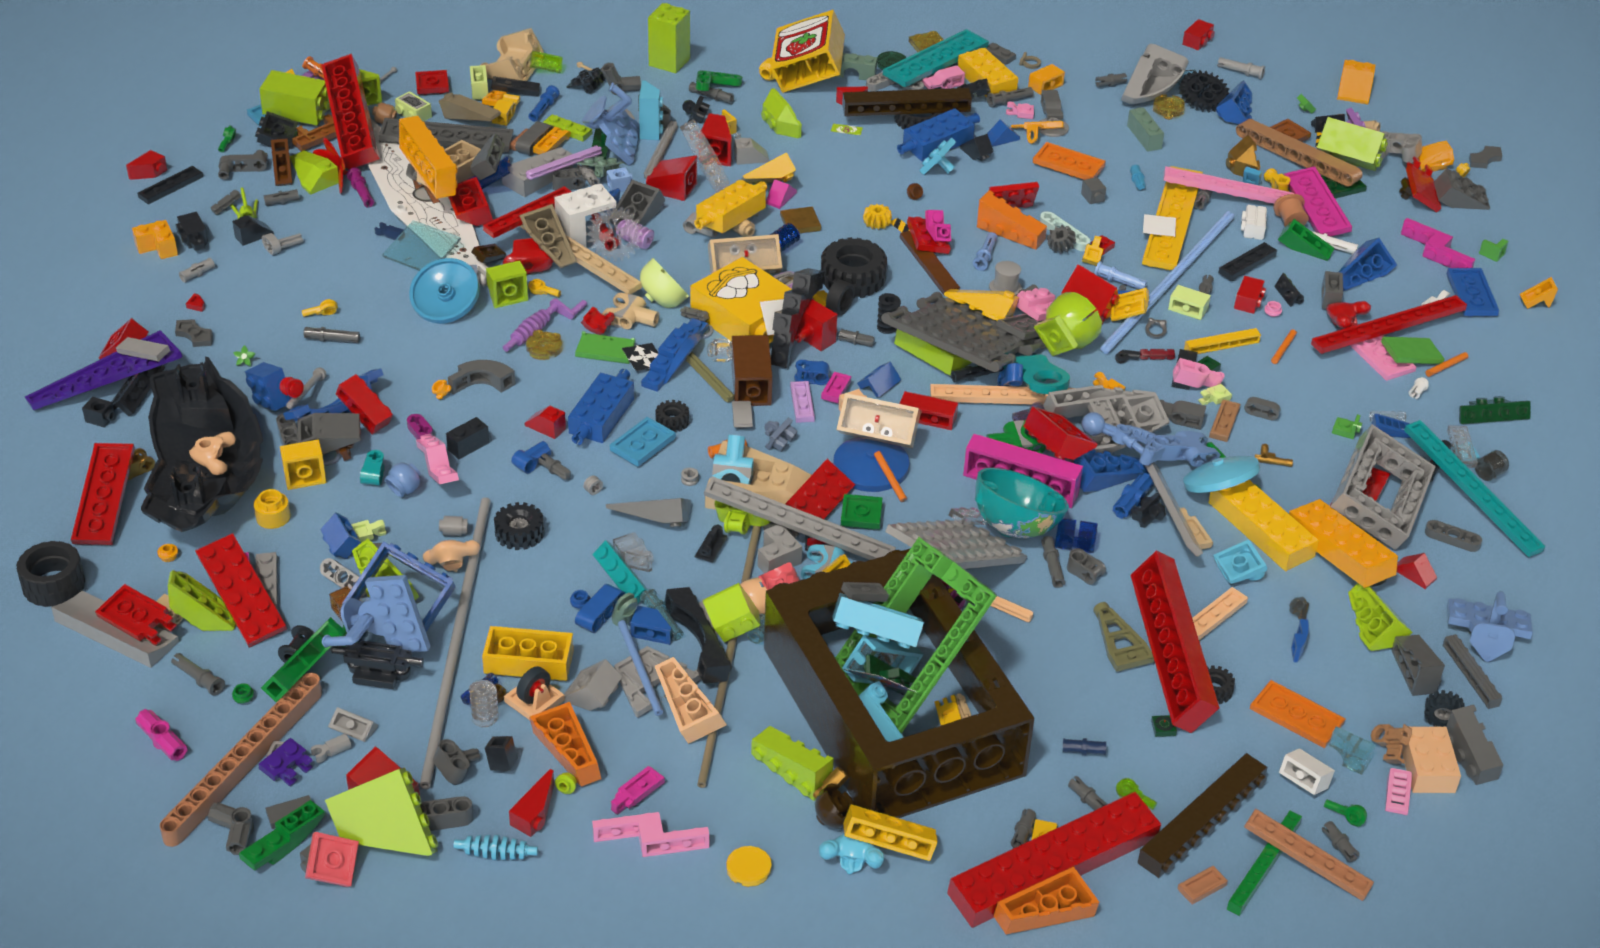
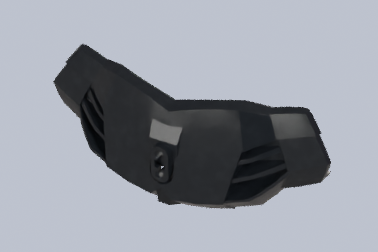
(187, 407)

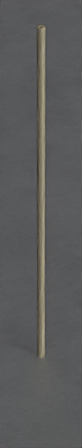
(704, 771)

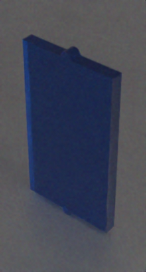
(502, 170)

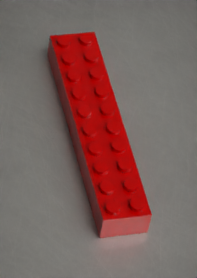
(1174, 642)
(1078, 844)

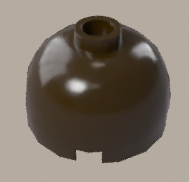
(832, 806)

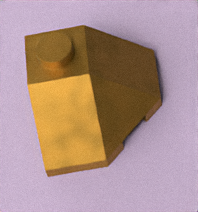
(1243, 155)

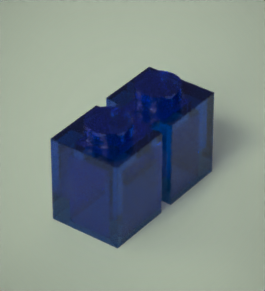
(1086, 537)

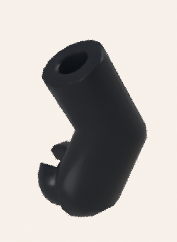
(1125, 355)

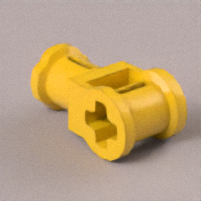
(1277, 181)

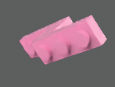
(436, 459)
(650, 834)

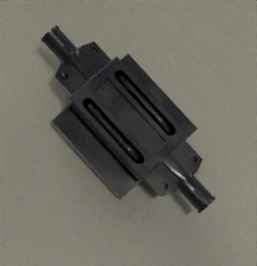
(377, 663)

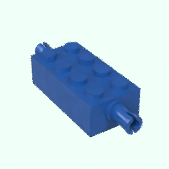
(929, 134)
(601, 407)

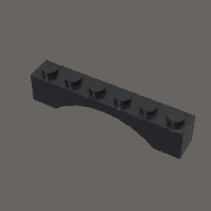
(684, 608)

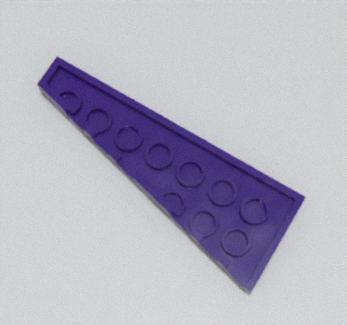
(102, 372)

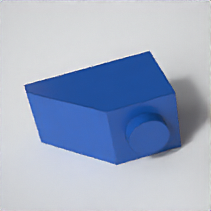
(650, 625)

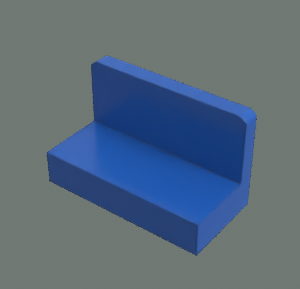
(881, 379)

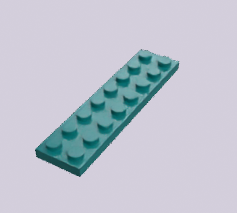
(934, 58)

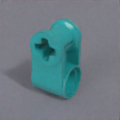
(373, 468)

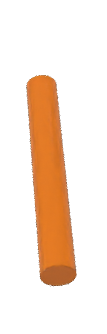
(1283, 346)
(1444, 365)
(890, 476)

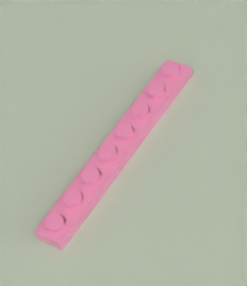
(1222, 185)

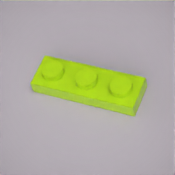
(577, 131)

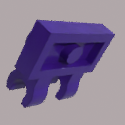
(281, 760)

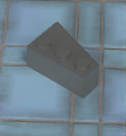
(1418, 664)
(1471, 746)

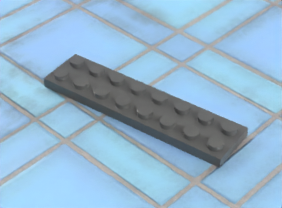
(449, 134)

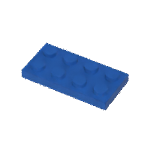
(1474, 290)

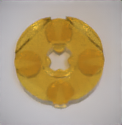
(1168, 106)
(552, 344)

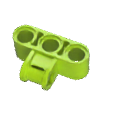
(736, 519)

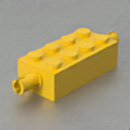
(731, 206)

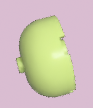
(661, 286)

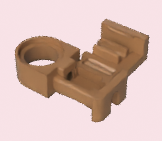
(1392, 740)

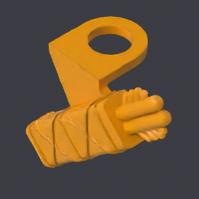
(1034, 126)

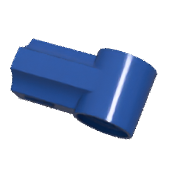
(528, 459)

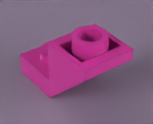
(936, 226)

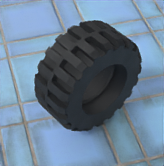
(855, 262)

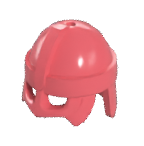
(782, 574)

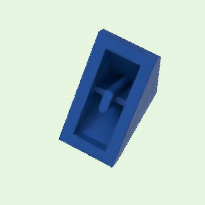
(1002, 134)

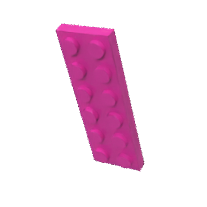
(1319, 203)

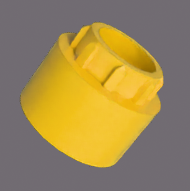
(271, 509)

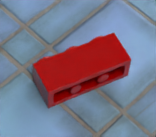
(363, 401)
(933, 410)

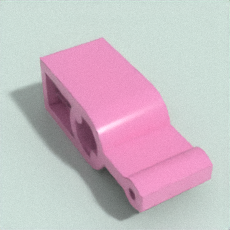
(945, 78)
(1195, 374)

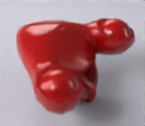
(1344, 313)

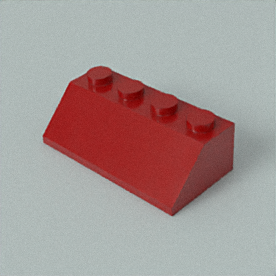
(1058, 434)

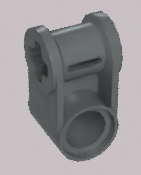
(568, 178)
(1083, 566)

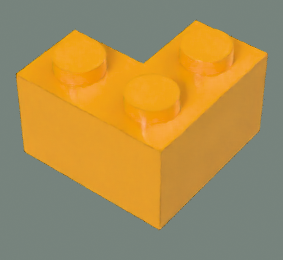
(155, 237)

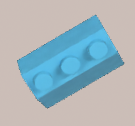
(650, 112)

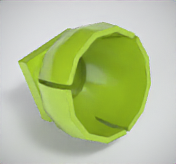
(1065, 324)

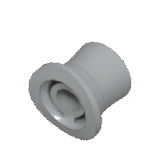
(1006, 277)

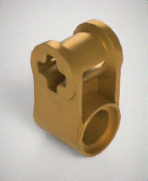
(138, 461)

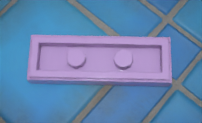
(802, 401)

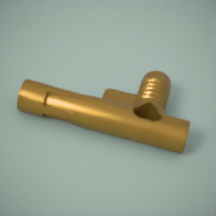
(1267, 457)

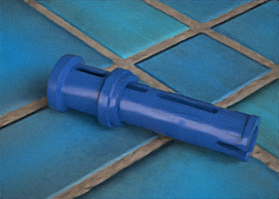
(546, 100)

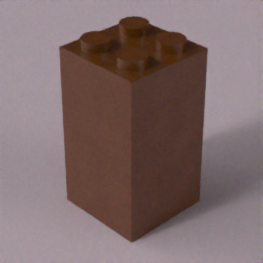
(752, 369)

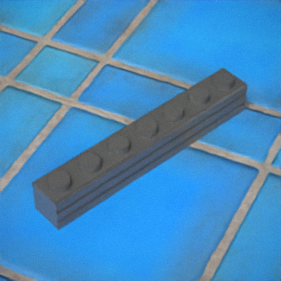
(1472, 671)

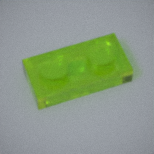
(546, 62)

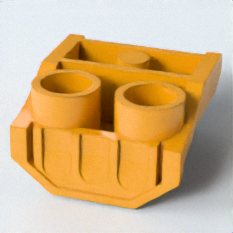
(1437, 156)

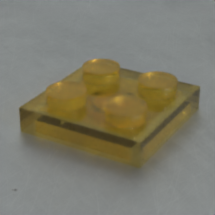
(925, 40)

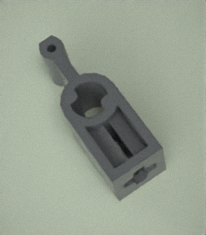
(1051, 104)
(1185, 413)

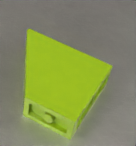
(384, 815)

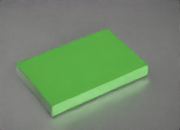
(1412, 350)

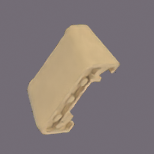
(515, 56)

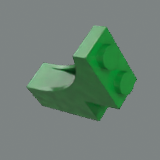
(301, 661)

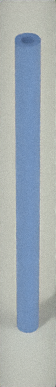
(640, 668)

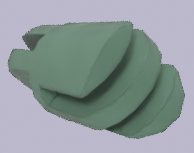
(624, 608)

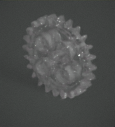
(599, 238)

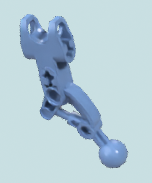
(1181, 446)

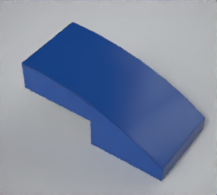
(1299, 640)

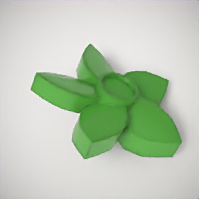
(244, 356)

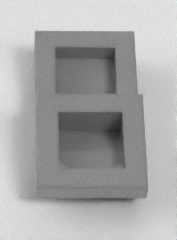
(742, 413)

